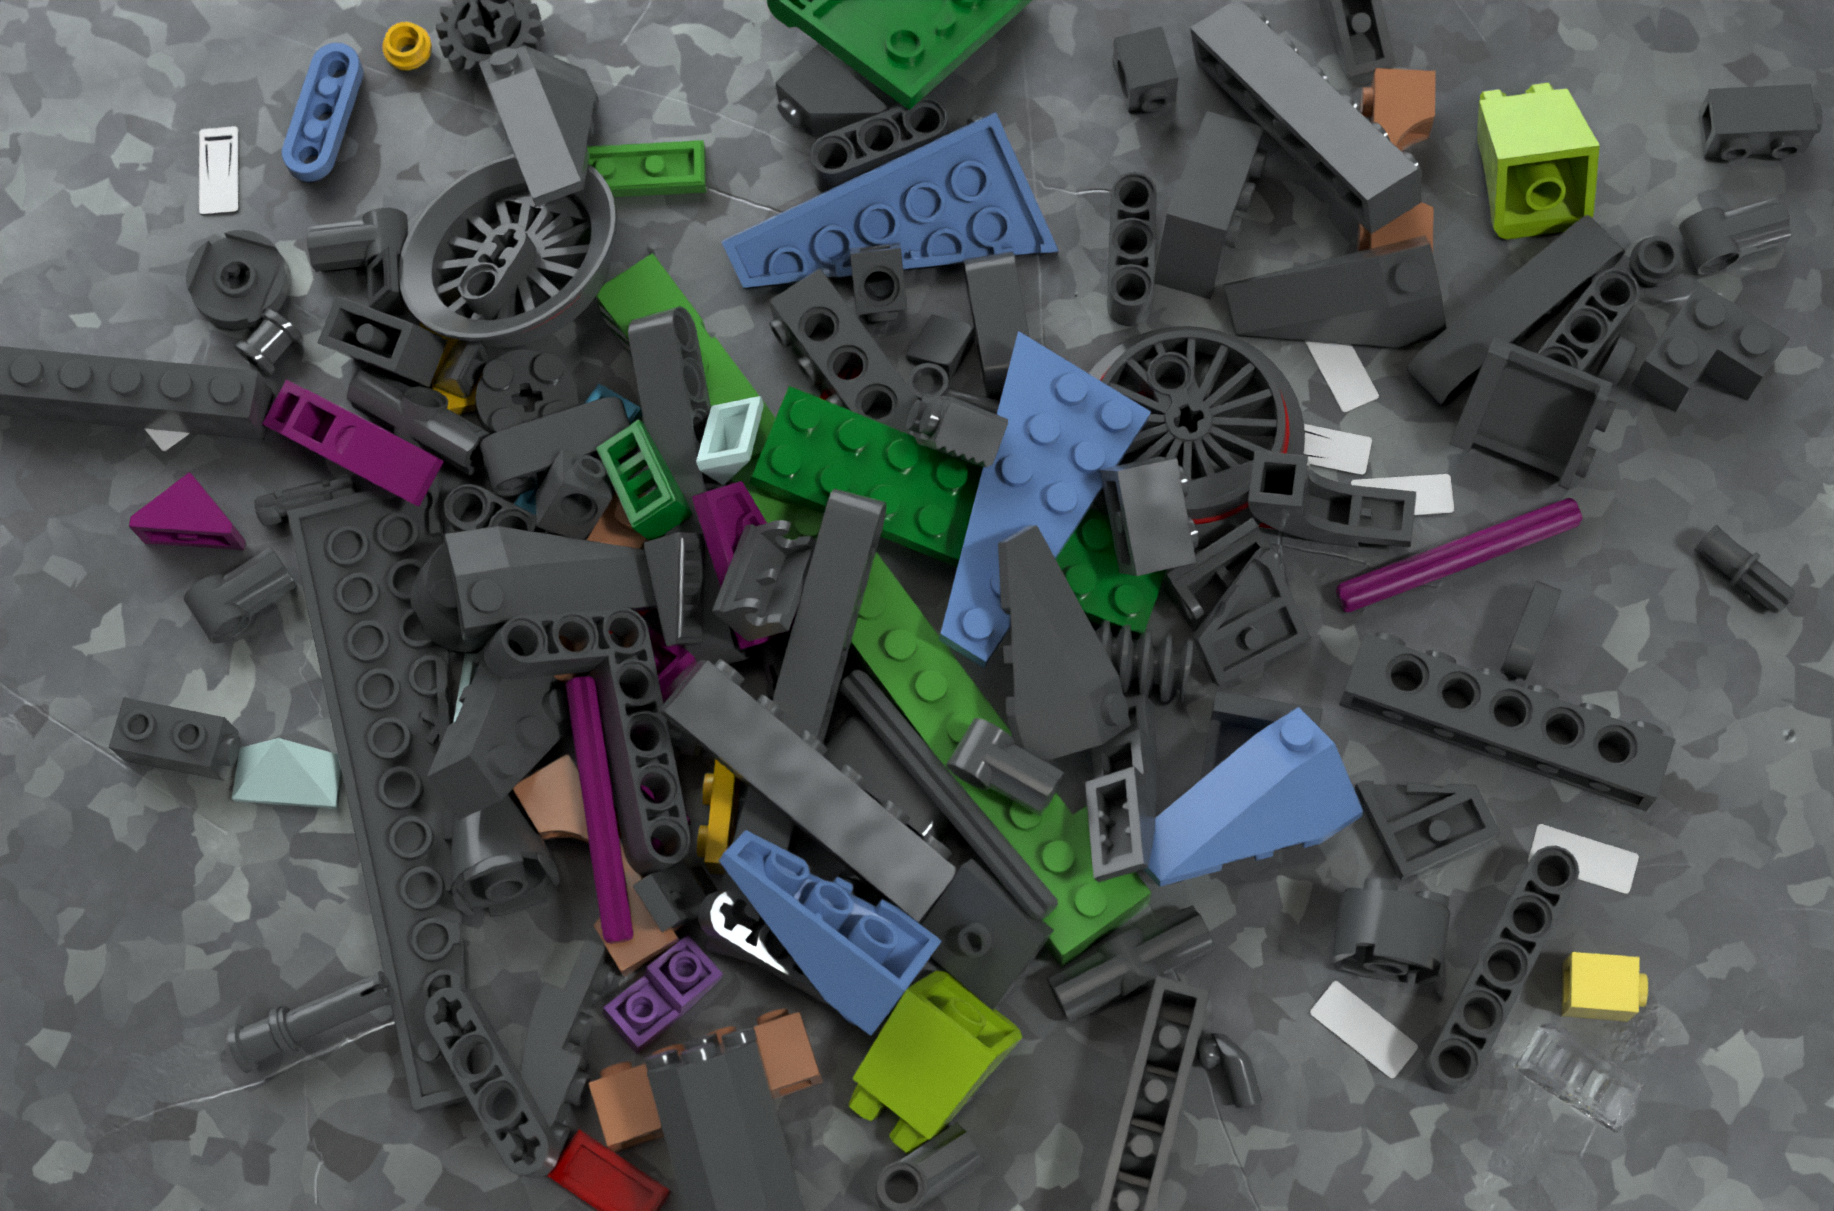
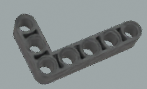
(619, 714)

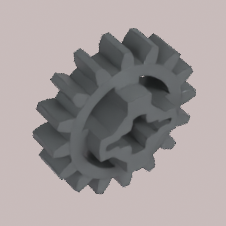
(468, 42)

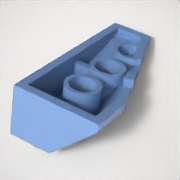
(1264, 797)
(846, 947)

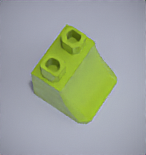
(1536, 161)
(931, 1058)

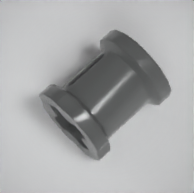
(268, 342)

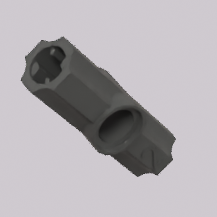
(419, 418)
(1130, 963)

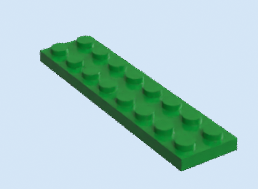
(929, 499)

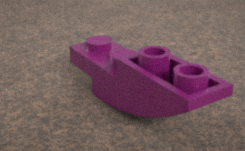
(353, 442)

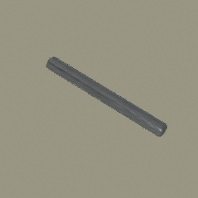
(949, 795)

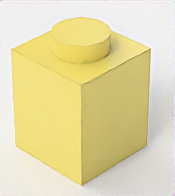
(1602, 986)

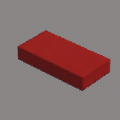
(606, 1178)

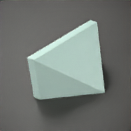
(729, 438)
(287, 775)

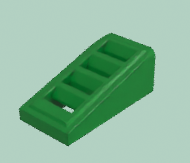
(660, 508)

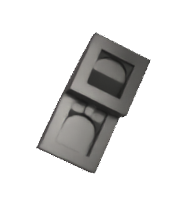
(675, 894)

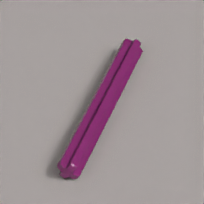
(1458, 555)
(599, 810)

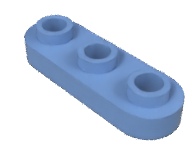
(321, 95)

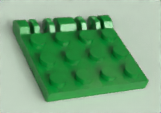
(899, 43)

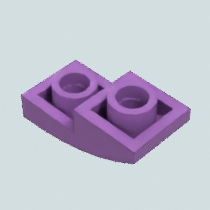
(663, 994)

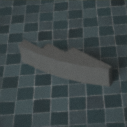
(1124, 795)

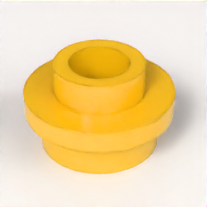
(402, 35)

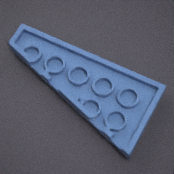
(938, 201)
(1043, 475)

